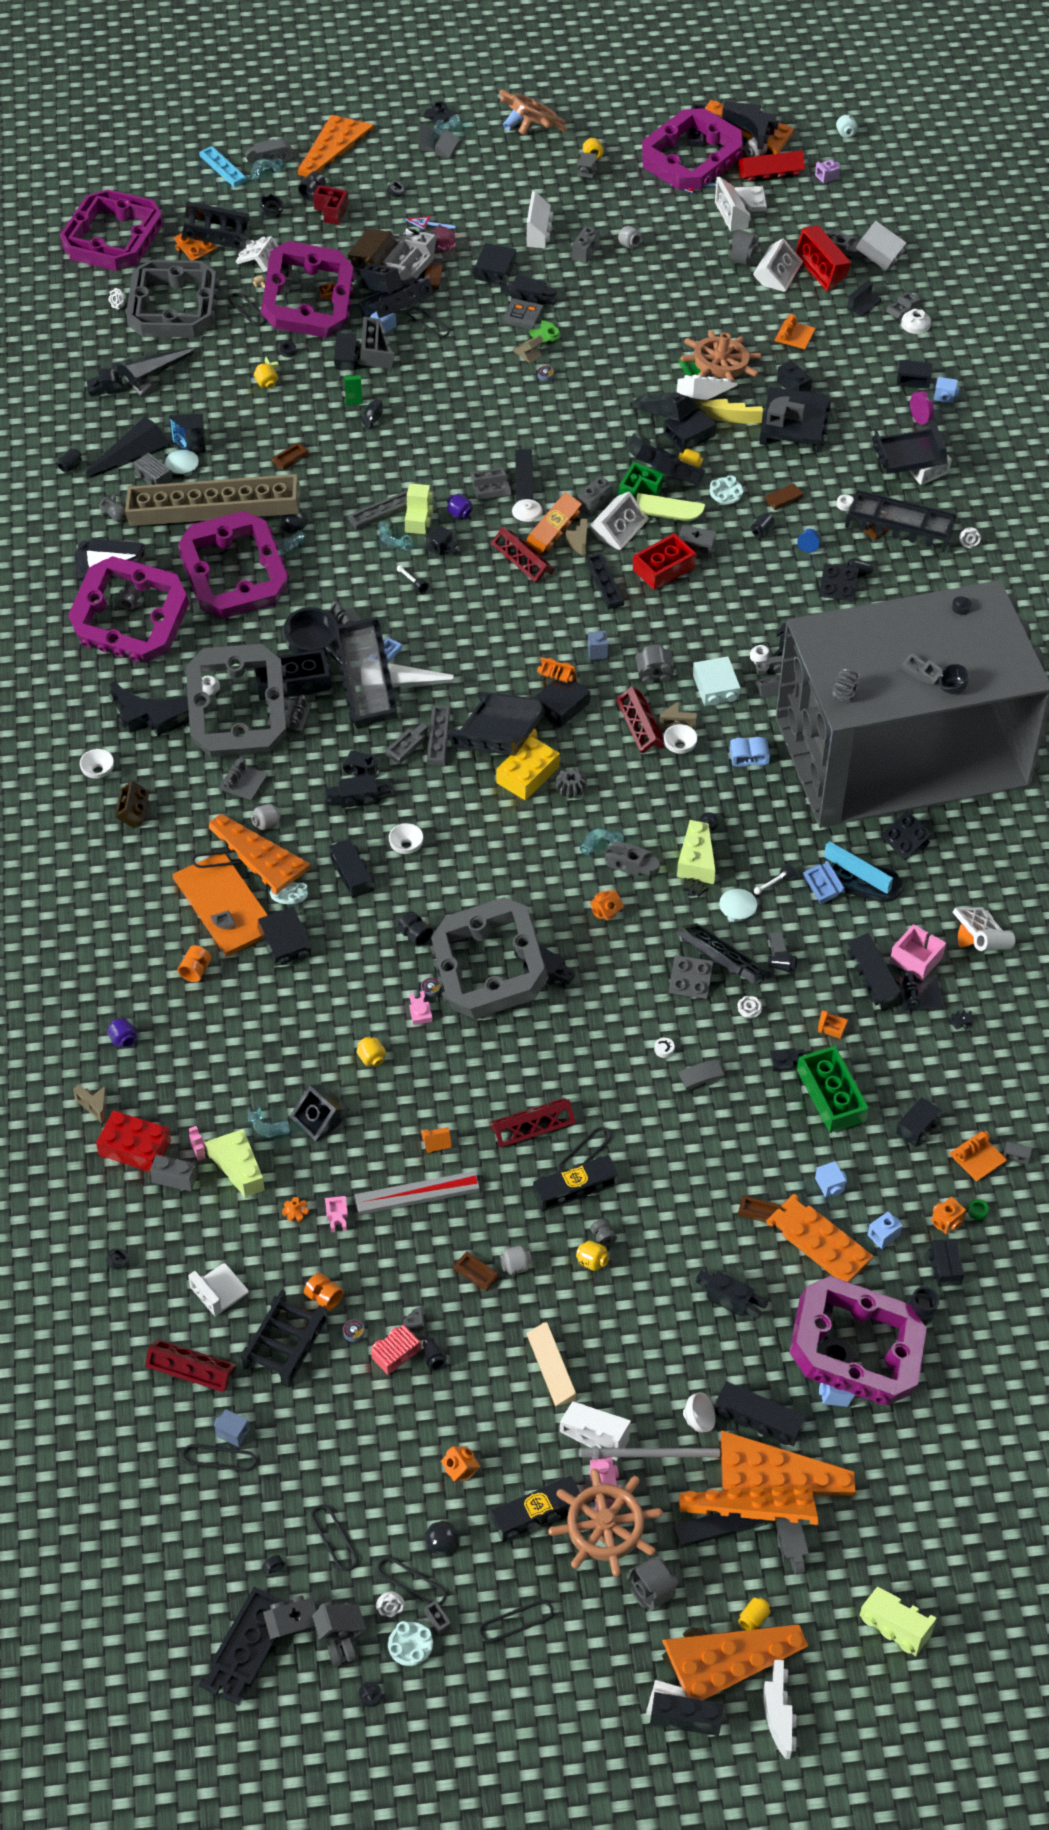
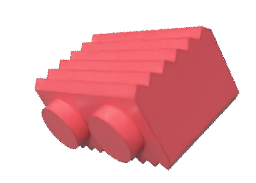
(395, 1349)

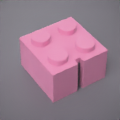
(911, 954)

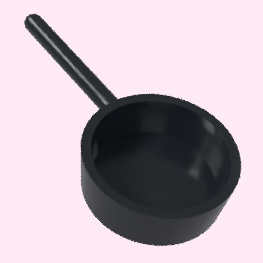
(310, 631)

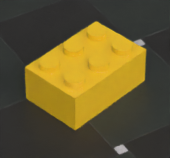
(528, 768)

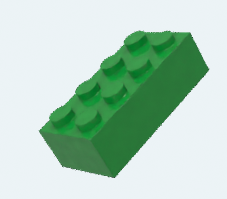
(832, 1089)

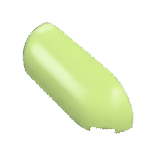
(669, 507)

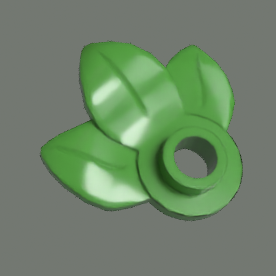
(547, 331)

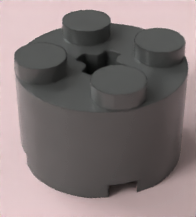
(743, 247)
(654, 664)
(652, 1583)

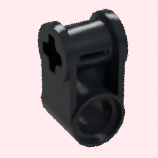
(360, 764)

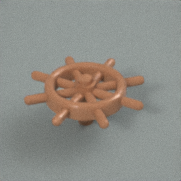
(532, 112)
(721, 356)
(605, 1522)

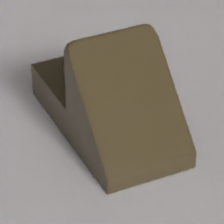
(529, 349)
(578, 538)
(673, 717)
(92, 1103)

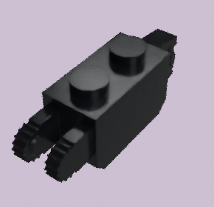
(529, 290)
(357, 791)
(554, 965)
(731, 1294)

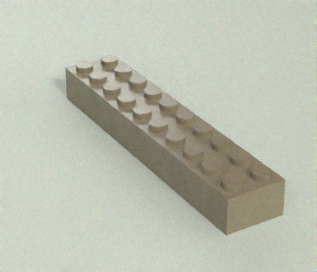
(212, 499)

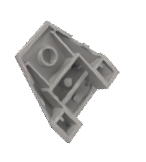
(411, 254)

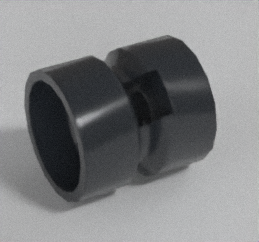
(309, 185)
(415, 928)
(924, 1303)

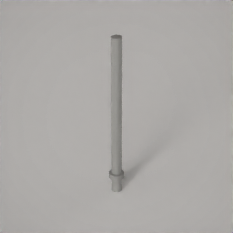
(596, 1452)

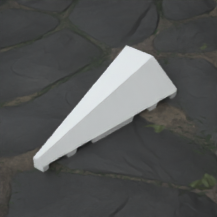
(413, 677)

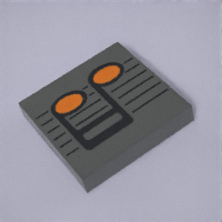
(522, 314)

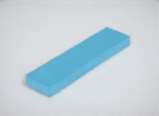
(223, 166)
(858, 867)

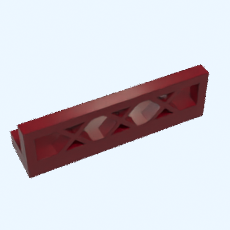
(521, 546)
(643, 715)
(529, 1115)
(189, 1365)

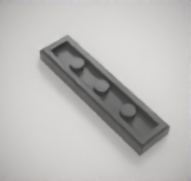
(379, 511)
(438, 735)

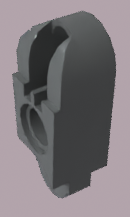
(270, 150)
(844, 242)
(631, 859)
(792, 1543)

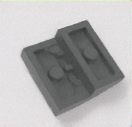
(490, 483)

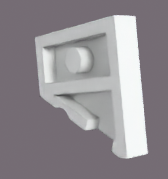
(753, 198)

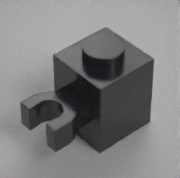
(441, 540)

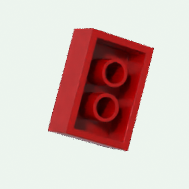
(664, 561)
(132, 1140)

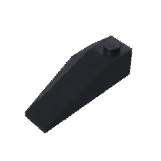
(669, 405)
(96, 550)

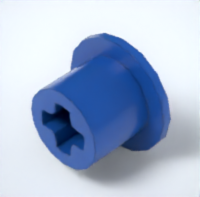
(808, 540)

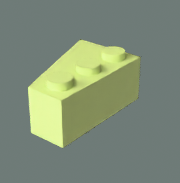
(696, 854)
(237, 1161)
(897, 1621)

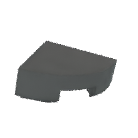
(223, 920)
(414, 1320)

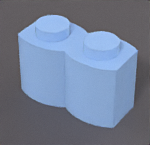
(749, 751)

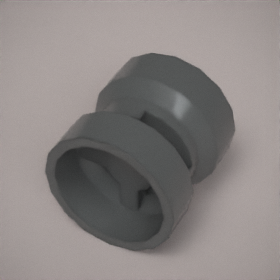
(603, 1232)
(336, 1653)

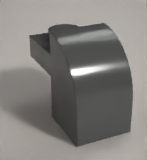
(587, 165)
(783, 409)

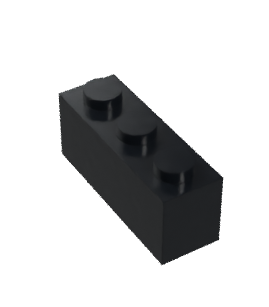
(351, 868)
(686, 1714)

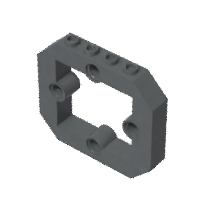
(171, 323)
(222, 659)
(507, 992)

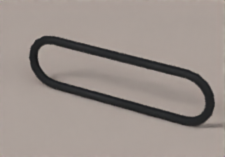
(416, 307)
(256, 324)
(214, 865)
(594, 1153)
(219, 1449)
(326, 1542)
(415, 1573)
(511, 1613)

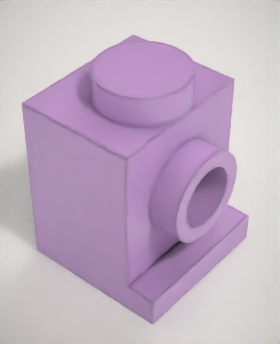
(827, 171)

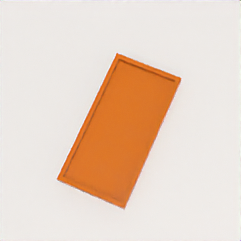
(217, 891)

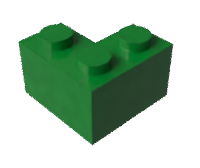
(641, 480)

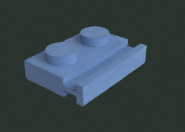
(823, 882)

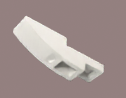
(777, 1712)

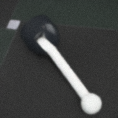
(419, 585)
(786, 873)

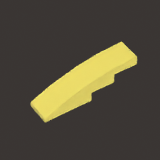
(731, 412)

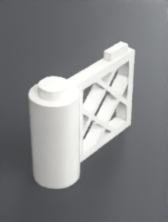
(984, 938)

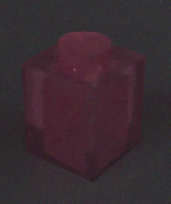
(445, 237)

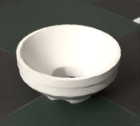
(916, 325)
(682, 734)
(96, 758)
(406, 833)
(700, 1412)

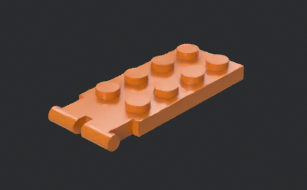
(820, 1239)

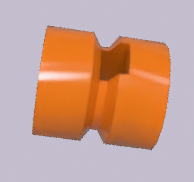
(194, 963)
(323, 1291)

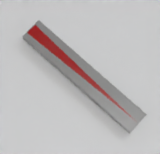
(416, 1193)

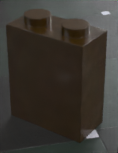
(372, 247)

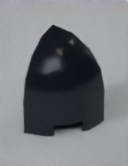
(372, 413)

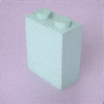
(716, 681)

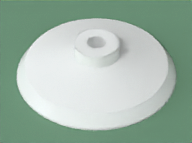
(527, 510)

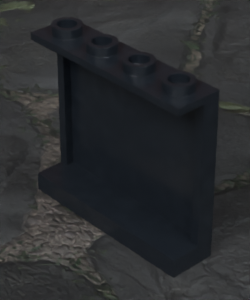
(804, 431)
(911, 449)
(498, 724)

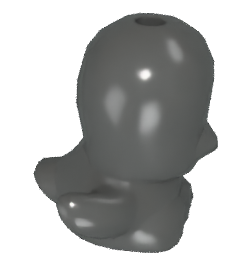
(115, 510)
(129, 597)

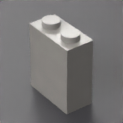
(881, 246)

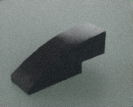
(524, 474)

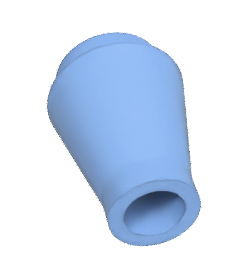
(513, 120)

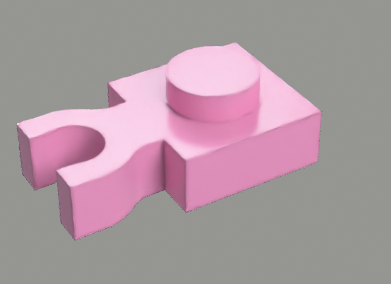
(420, 1009)
(197, 1143)
(336, 1211)

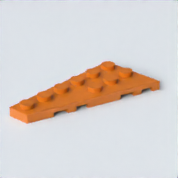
(334, 140)
(775, 142)
(260, 855)
(756, 1464)
(756, 1503)
(720, 1660)

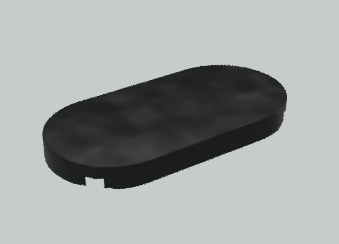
(861, 888)

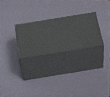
(777, 944)
(1017, 1153)
(437, 1618)

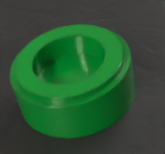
(978, 1209)

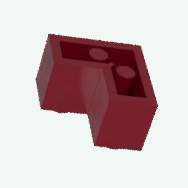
(332, 203)

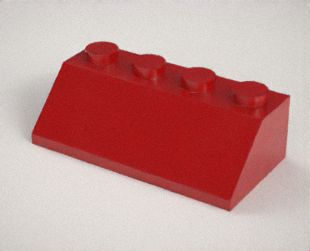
(772, 164)
(822, 257)

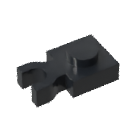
(784, 1059)

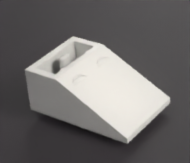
(703, 388)

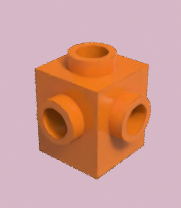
(606, 904)
(948, 1215)
(460, 1463)

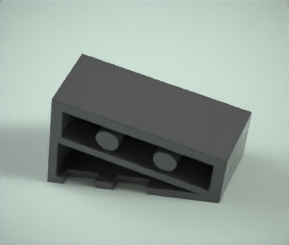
(374, 346)

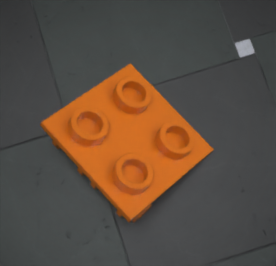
(193, 248)
(794, 333)
(550, 668)
(978, 1156)

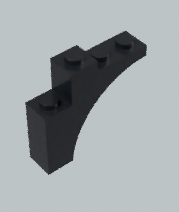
(752, 119)
(663, 461)
(141, 712)

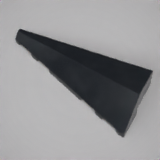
(143, 367)
(139, 440)

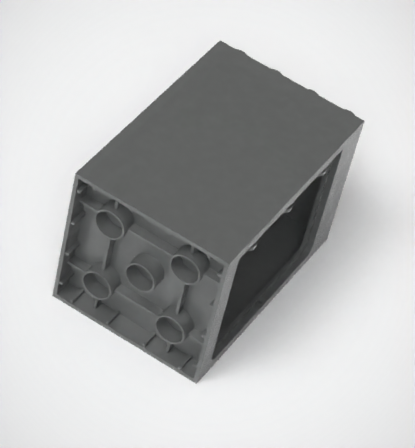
(901, 737)

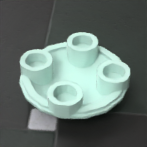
(182, 462)
(726, 490)
(291, 894)
(738, 904)
(410, 1643)

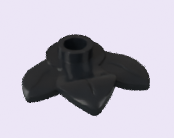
(438, 112)

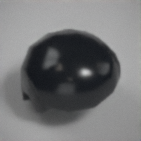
(271, 205)
(294, 521)
(954, 679)
(442, 1538)

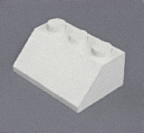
(731, 206)
(538, 222)
(778, 266)
(619, 521)

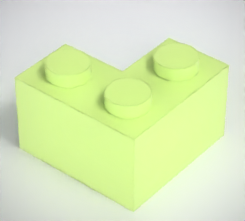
(418, 508)

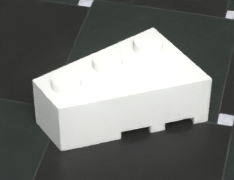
(595, 1427)

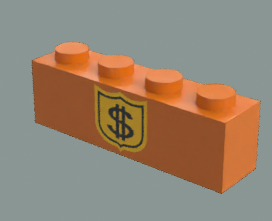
(553, 523)

